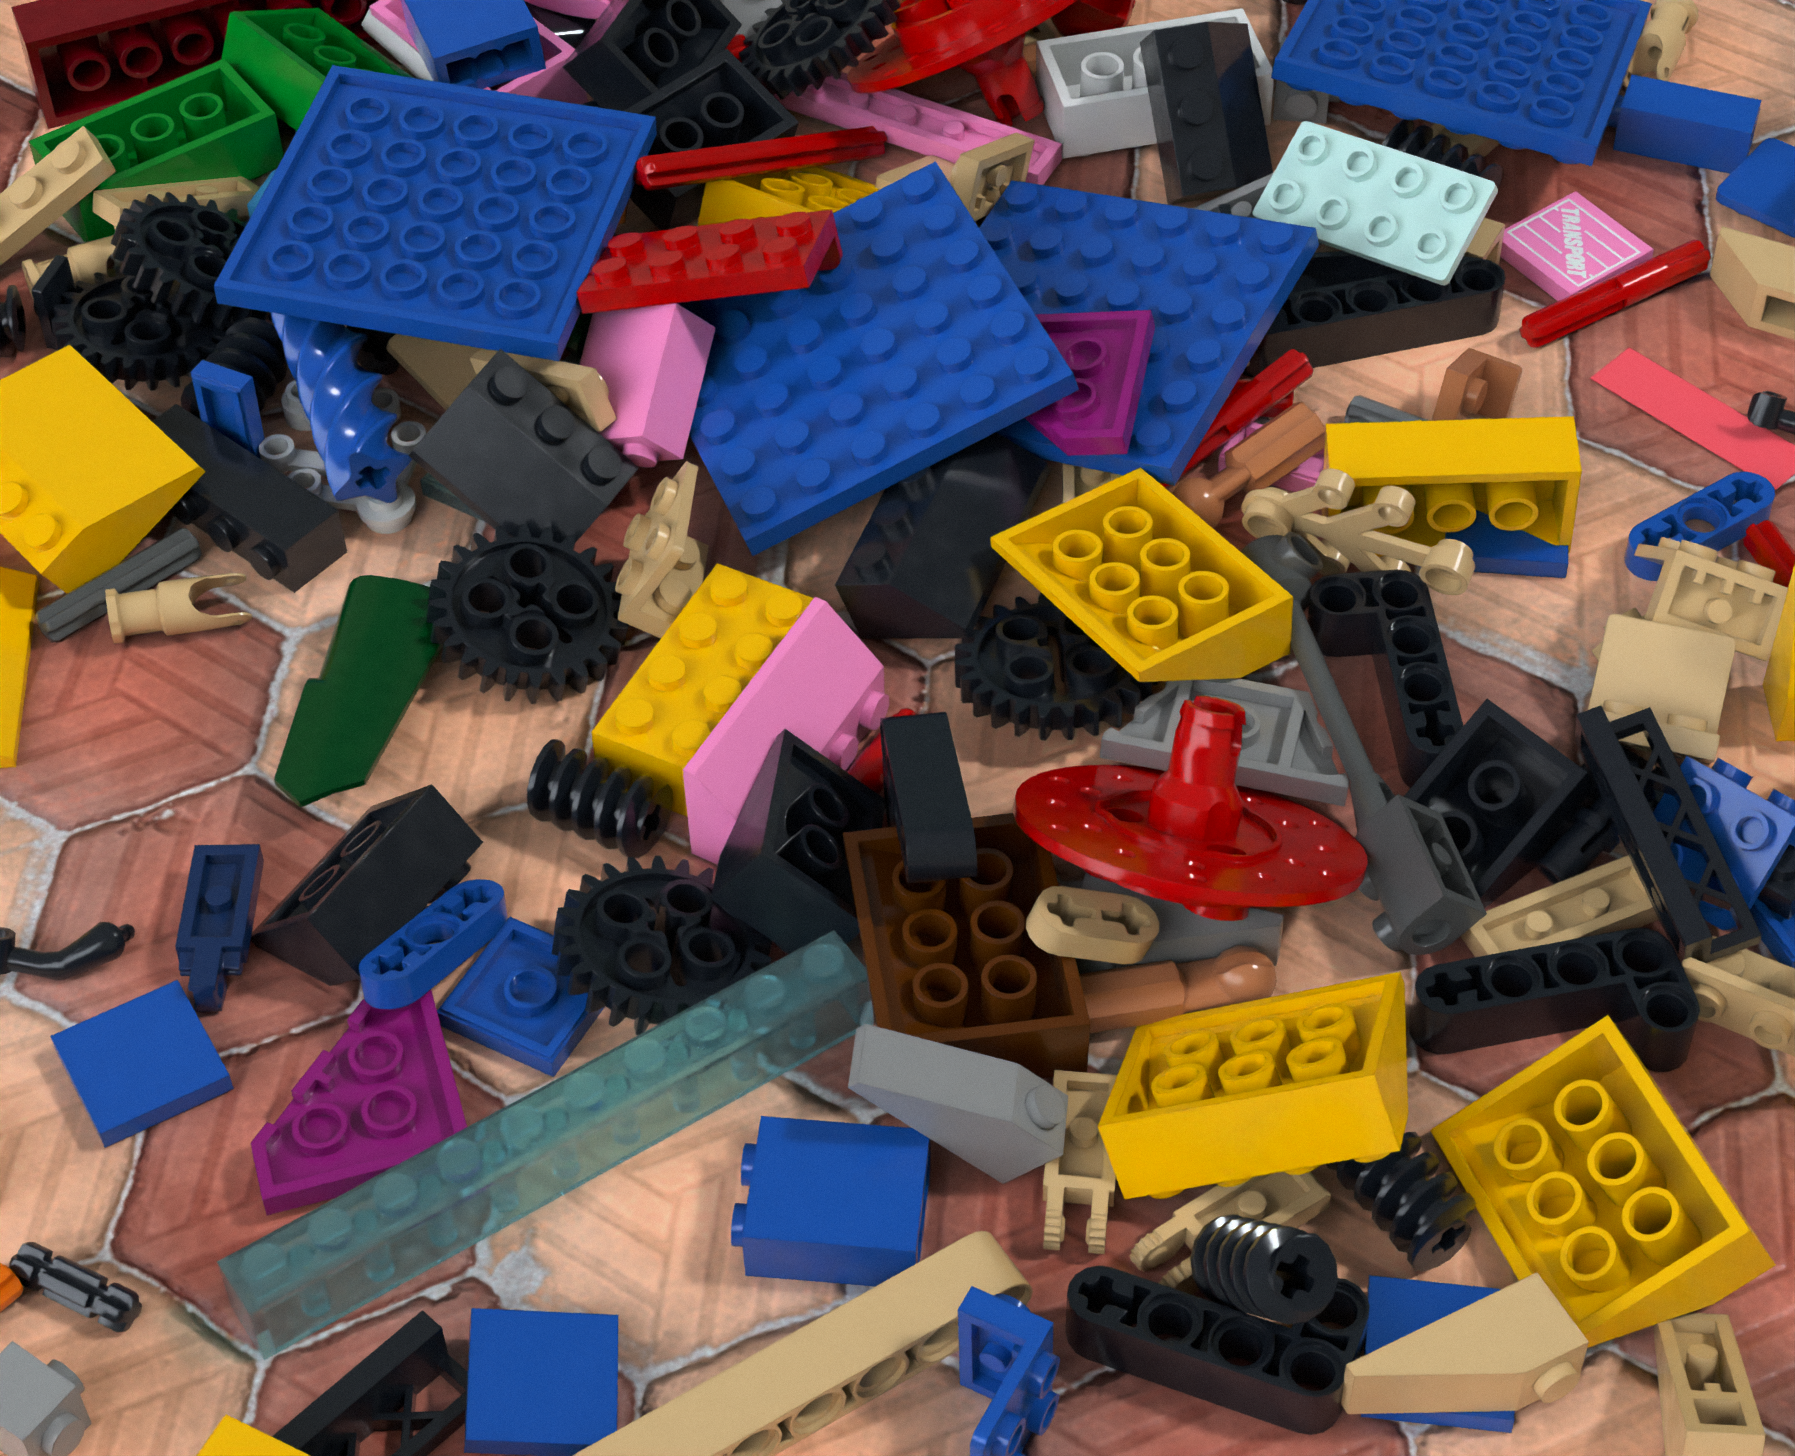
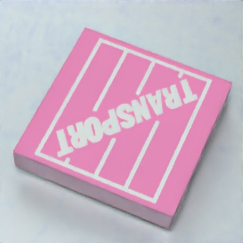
(1571, 247)

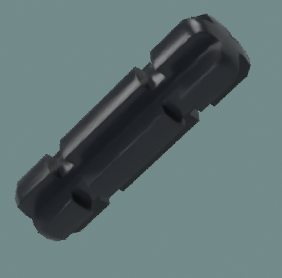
(76, 1286)

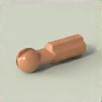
(1255, 462)
(1167, 989)

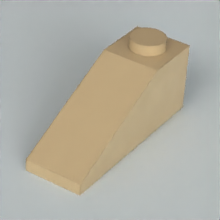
(1475, 1360)
(1705, 1389)

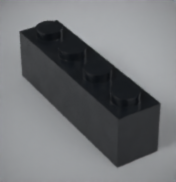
(253, 506)

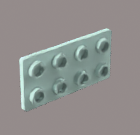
(1377, 201)

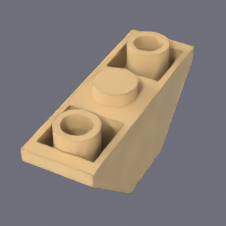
(1757, 280)

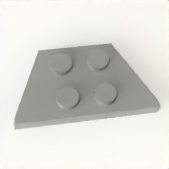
(1281, 741)

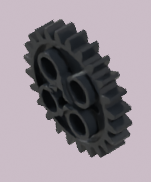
(813, 41)
(180, 254)
(131, 335)
(526, 613)
(1011, 673)
(651, 942)

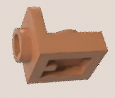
(1477, 385)

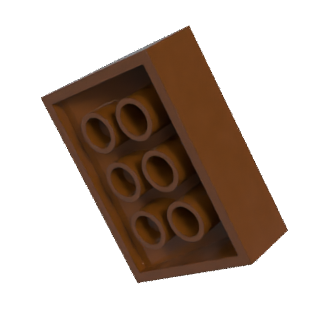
(957, 954)

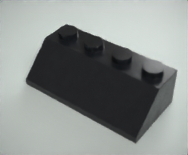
(928, 548)

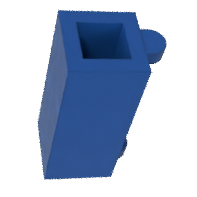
(1684, 124)

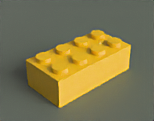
(1508, 468)
(695, 676)

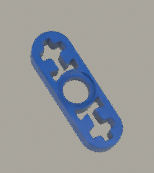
(1711, 504)
(410, 966)

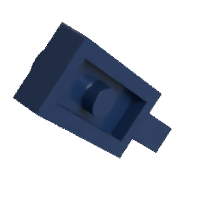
(218, 919)

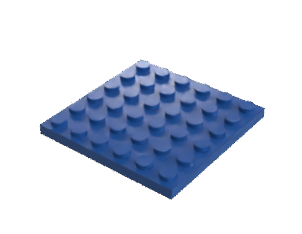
(1488, 68)
(438, 212)
(1200, 272)
(871, 366)

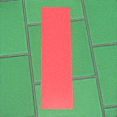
(1698, 416)

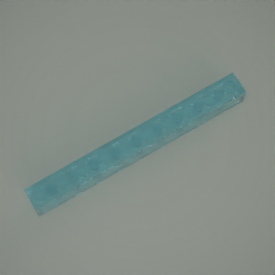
(544, 1145)

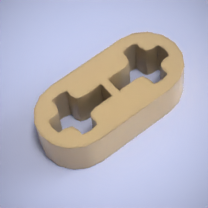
(1092, 925)

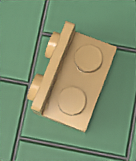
(1747, 996)

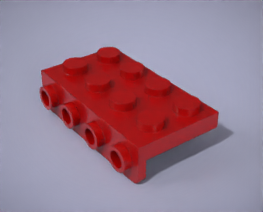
(711, 261)

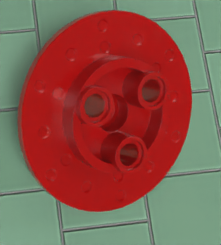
(971, 34)
(1190, 828)

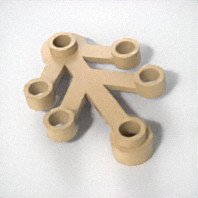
(1351, 534)

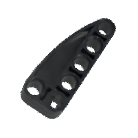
(1363, 309)

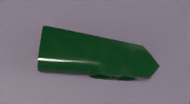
(363, 689)

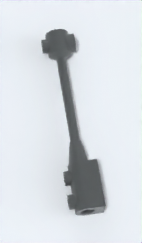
(1406, 844)

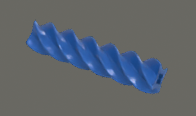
(339, 406)

